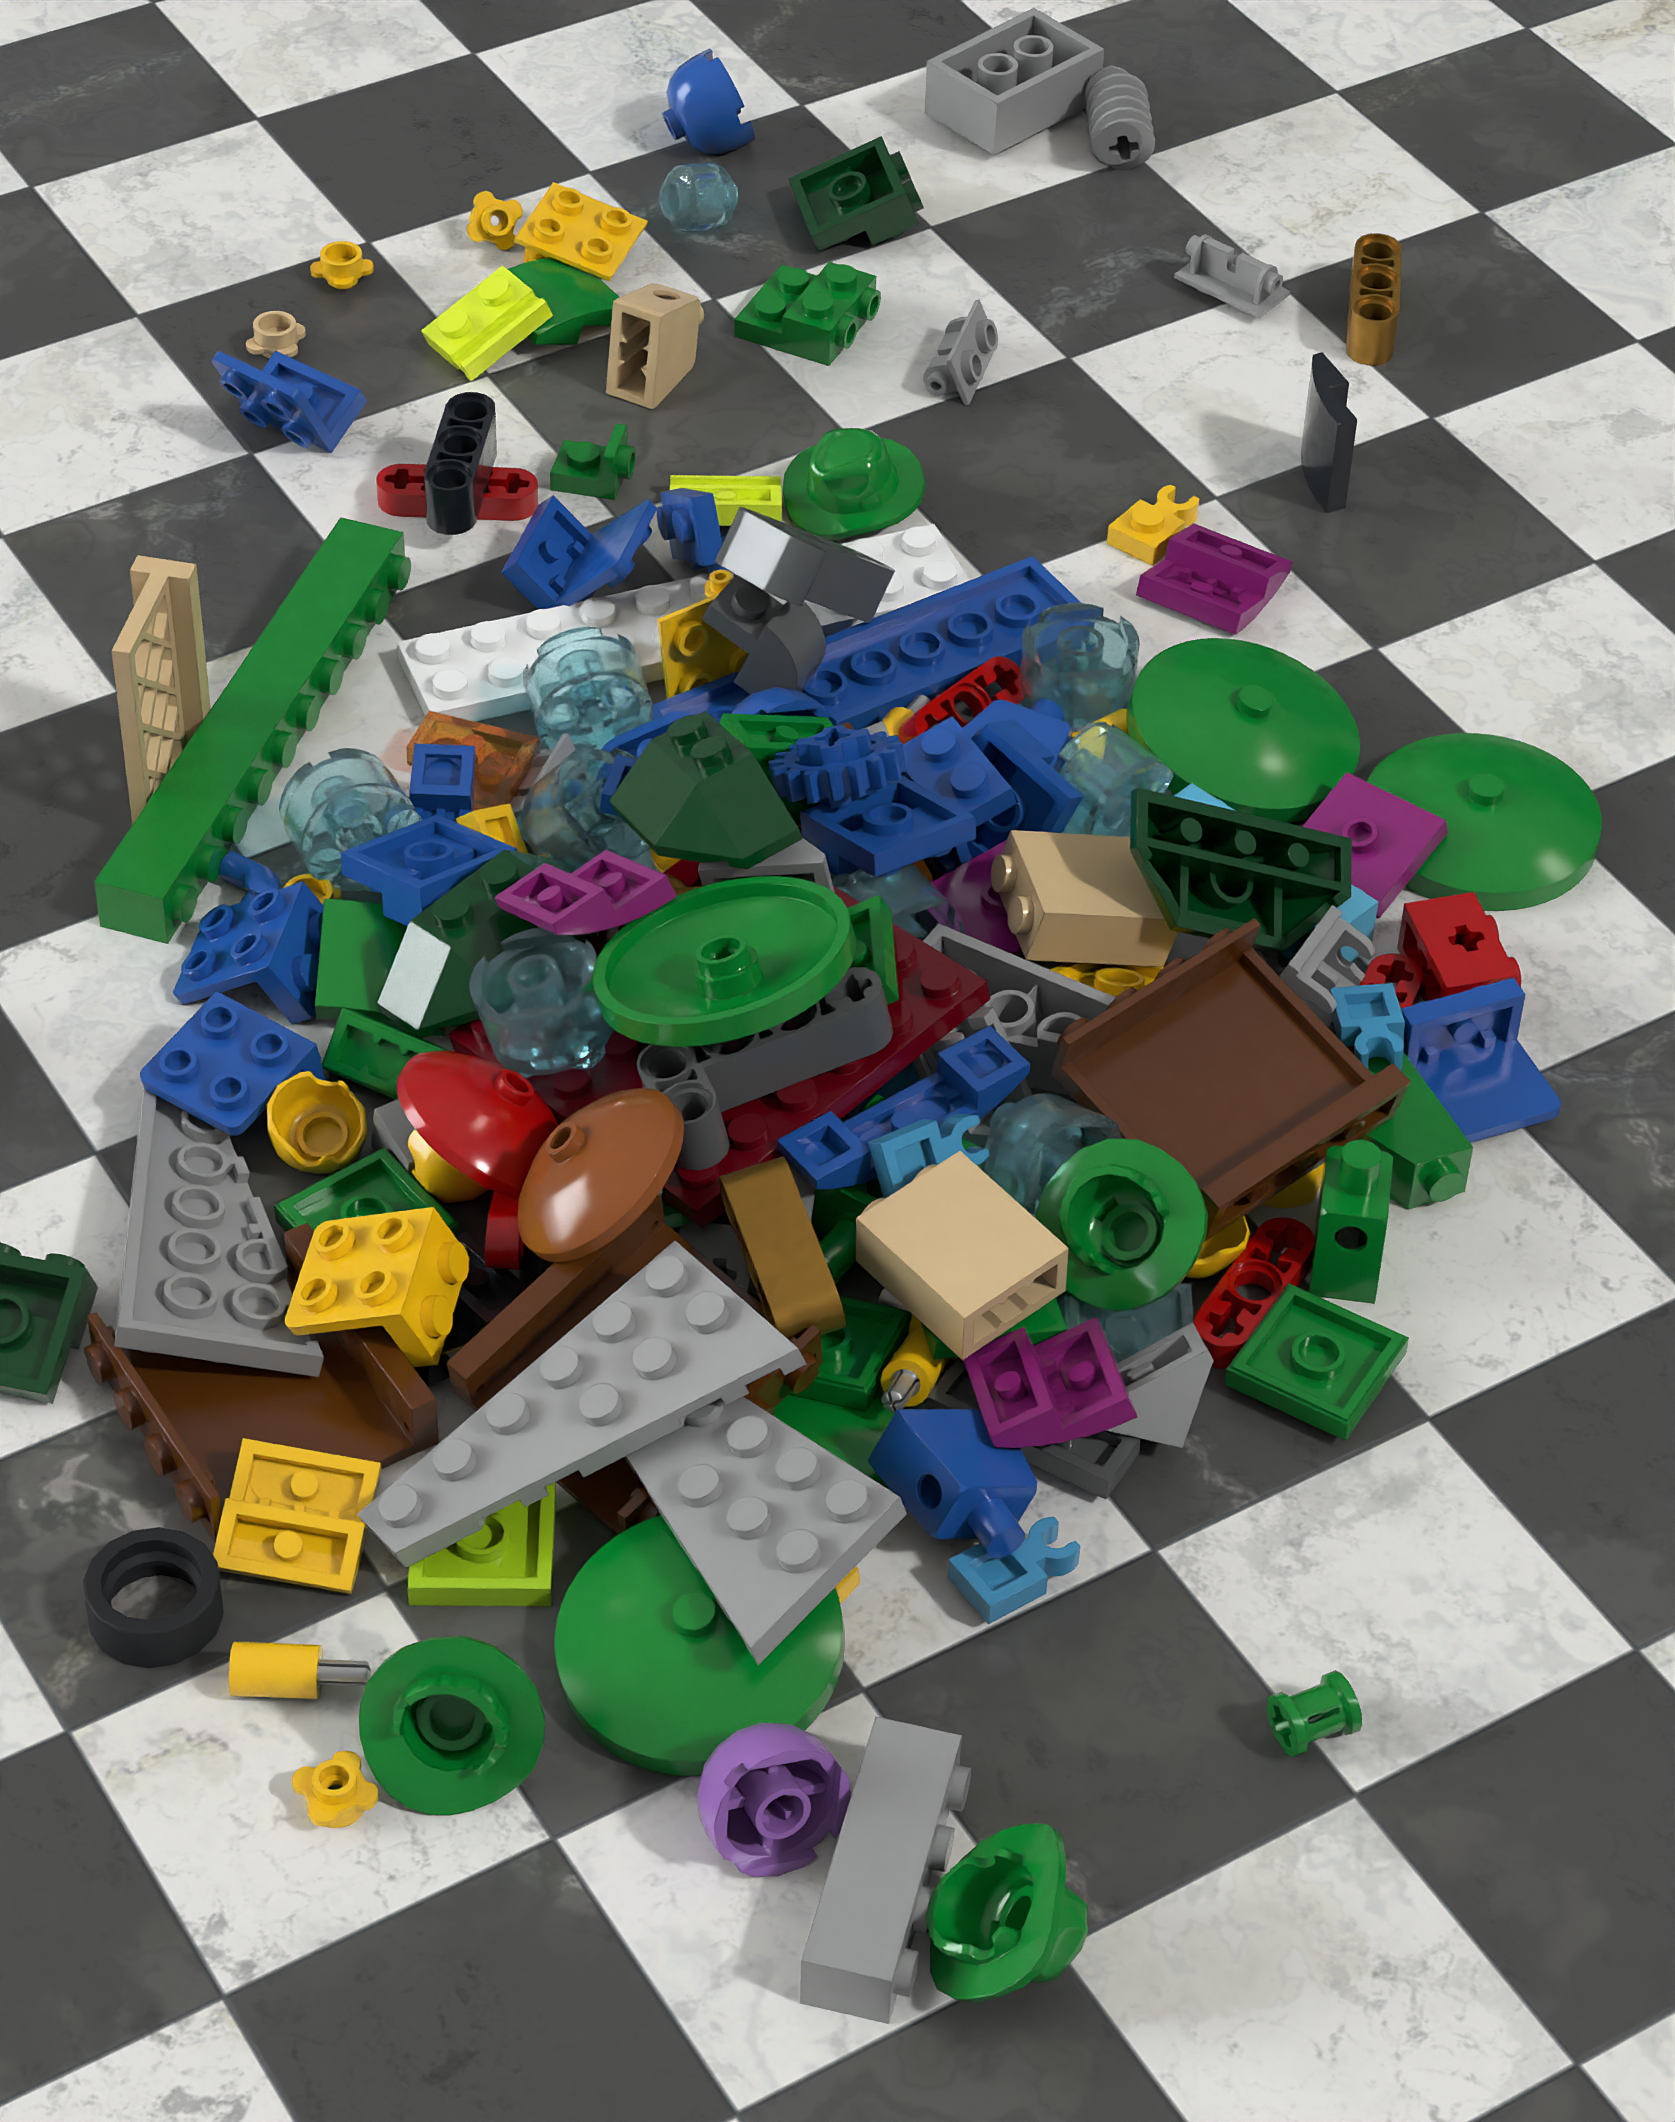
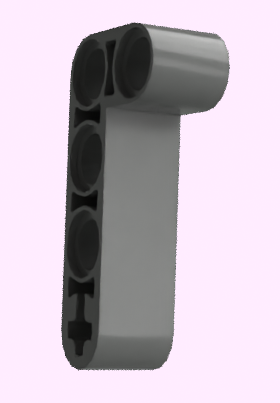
(803, 566)
(720, 1076)

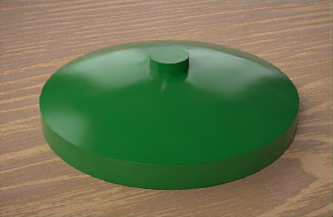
(1244, 726)
(1513, 815)
(724, 961)
(665, 1670)

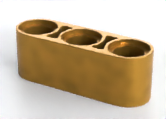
(1374, 299)
(781, 1249)

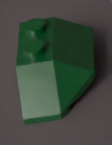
(704, 798)
(1227, 867)
(447, 941)

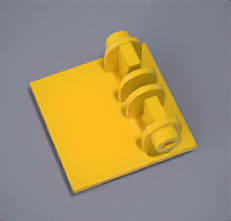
(579, 232)
(693, 649)

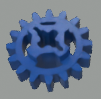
(837, 766)

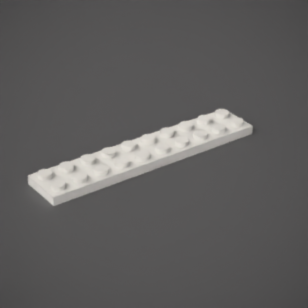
(481, 667)

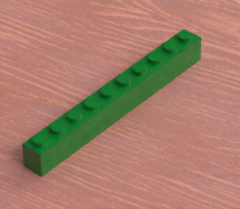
(251, 732)

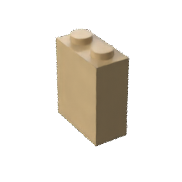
(1079, 900)
(961, 1254)

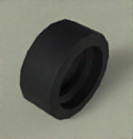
(162, 1639)

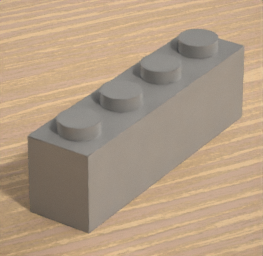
(882, 1871)

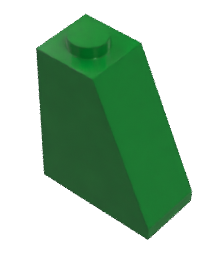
(1425, 1144)

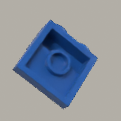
(1041, 793)
(887, 829)
(419, 863)

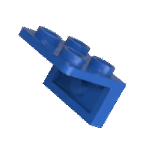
(293, 398)
(691, 526)
(565, 563)
(959, 772)
(261, 941)
(1474, 1062)
(228, 1064)

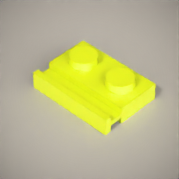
(486, 323)
(730, 492)

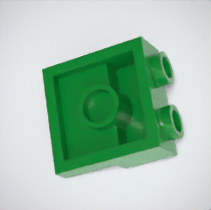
(810, 312)

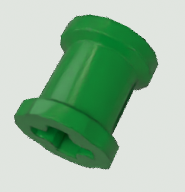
(1314, 1713)

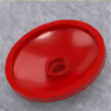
(476, 1116)

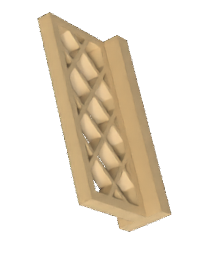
(159, 673)

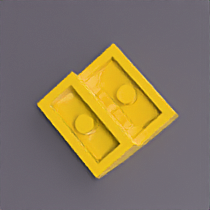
(296, 1516)

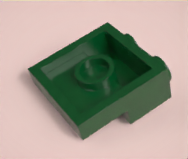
(857, 194)
(40, 1320)

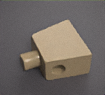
(652, 343)

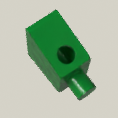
(1357, 1195)

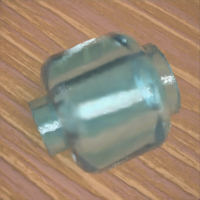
(698, 197)

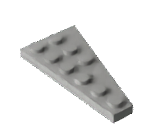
(202, 1253)
(592, 1398)
(763, 1514)

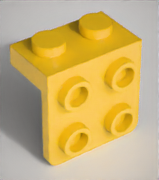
(383, 1272)

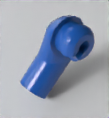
(247, 875)

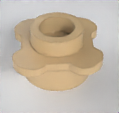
(274, 333)

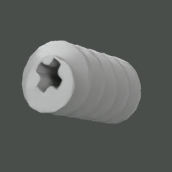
(1119, 118)

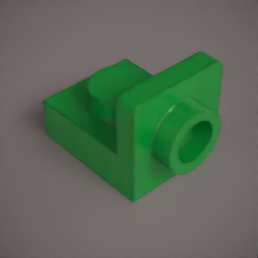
(594, 468)

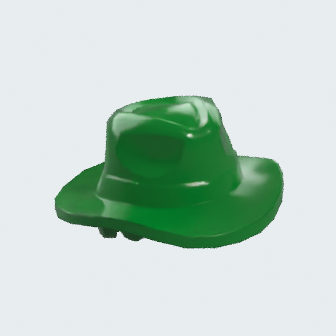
(852, 484)
(1127, 1221)
(450, 1725)
(1005, 1916)

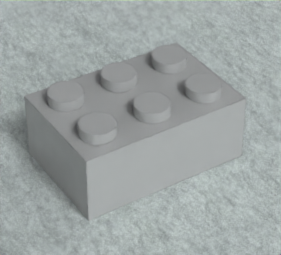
(1011, 80)

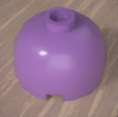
(771, 1798)

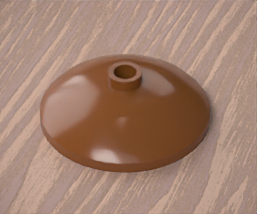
(599, 1173)

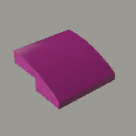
(1214, 578)
(590, 899)
(1049, 1389)

